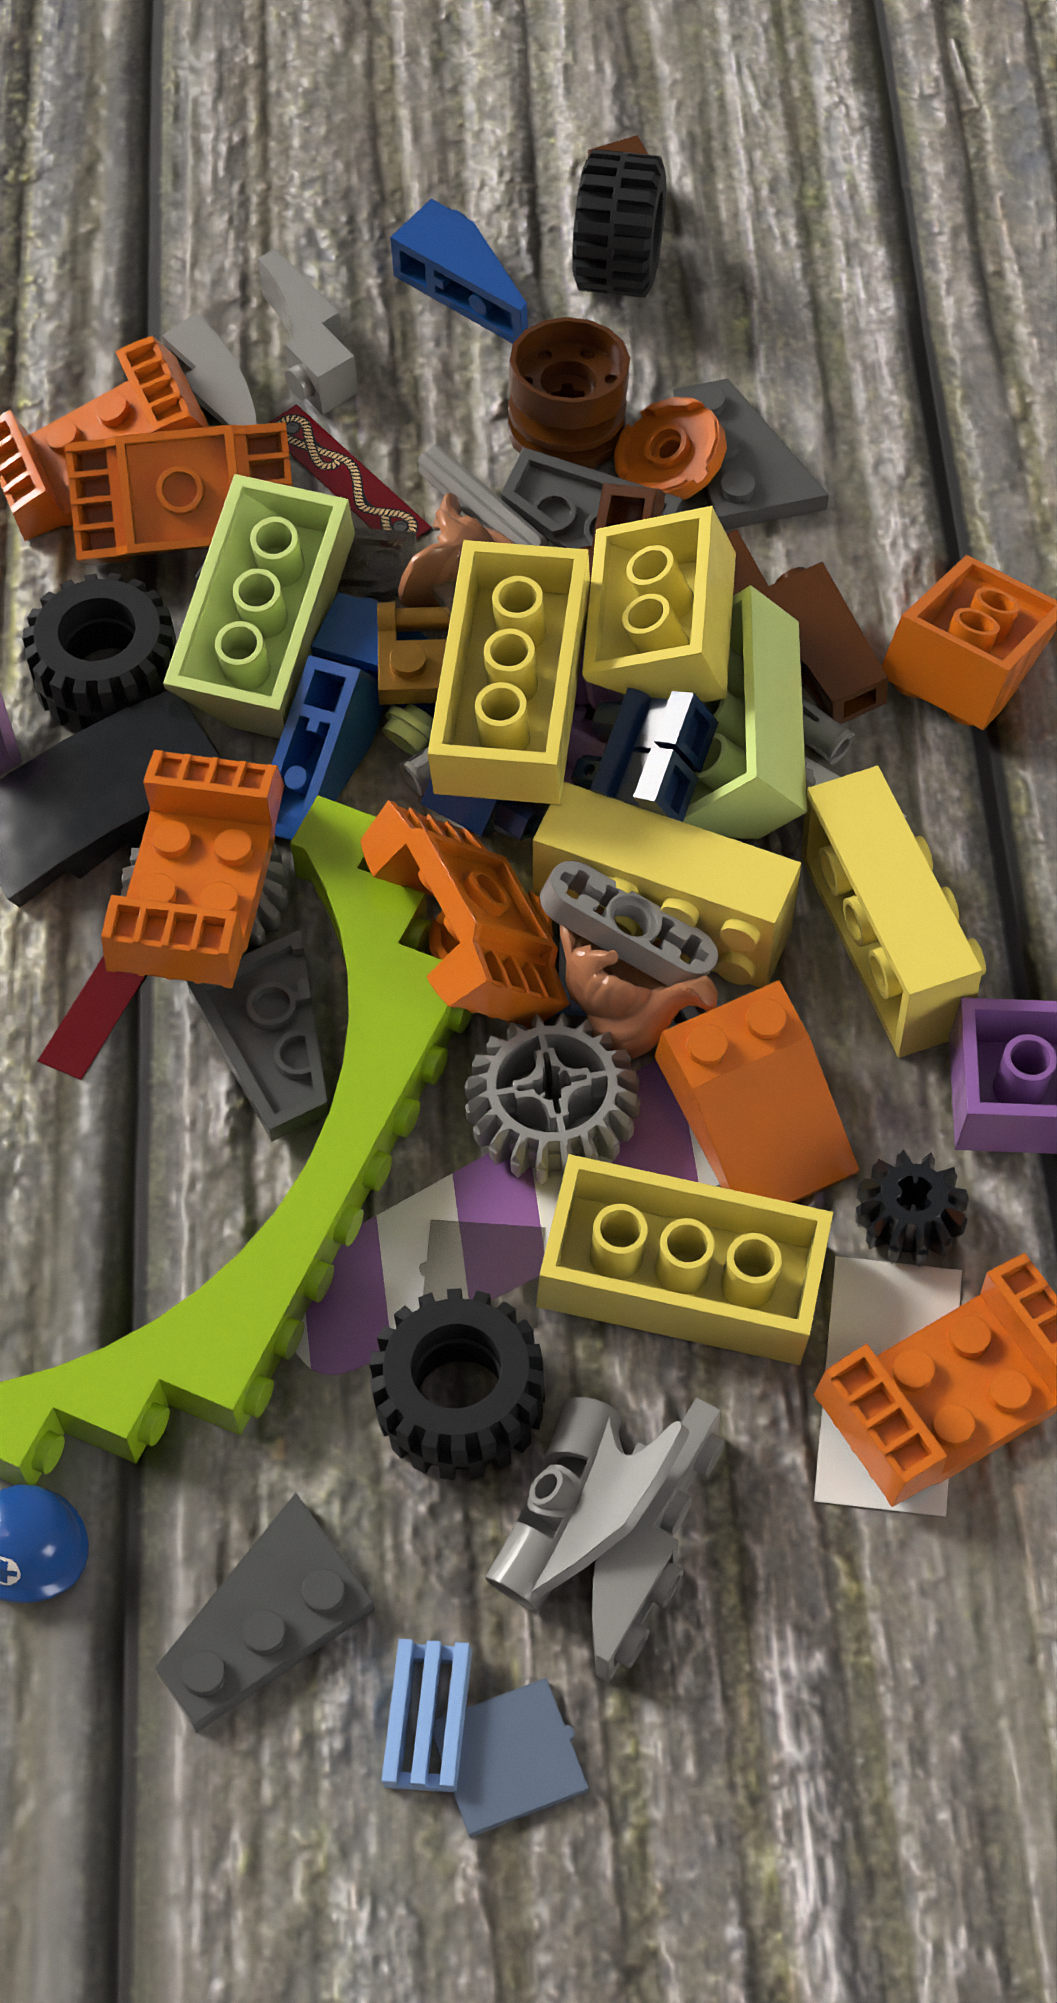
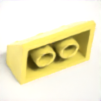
(661, 606)

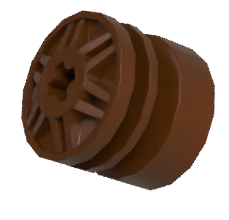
(568, 390)

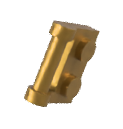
(409, 668)

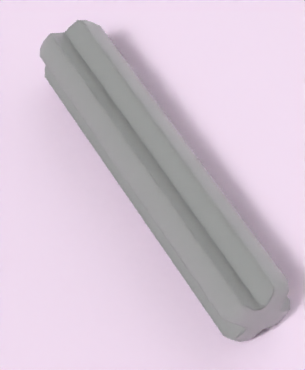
(475, 497)

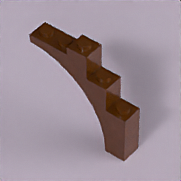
(834, 654)

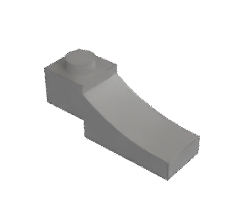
(316, 358)

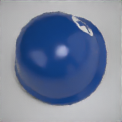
(40, 1544)

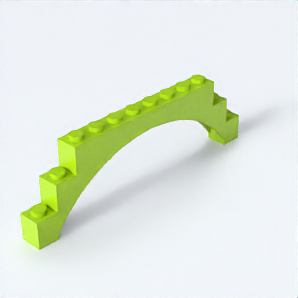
(227, 1338)

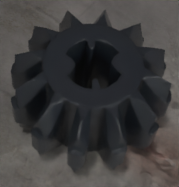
(916, 1187)

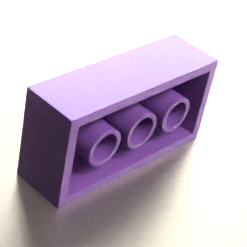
(1004, 1075)

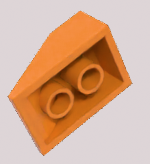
(970, 642)
(757, 1097)

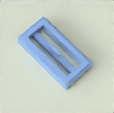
(432, 1655)

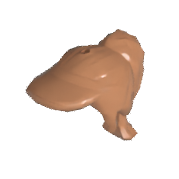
(441, 560)
(625, 998)

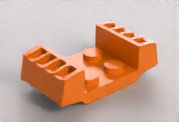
(35, 464)
(164, 486)
(195, 870)
(504, 948)
(951, 1385)

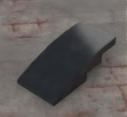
(88, 794)

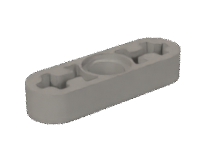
(596, 889)

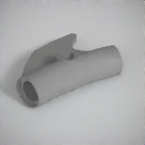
(580, 1500)

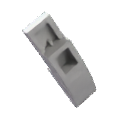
(644, 1562)

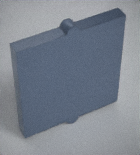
(513, 1758)

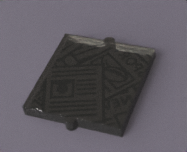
(486, 1259)

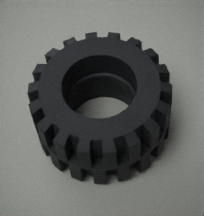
(619, 223)
(94, 618)
(449, 1333)

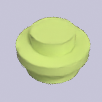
(408, 728)

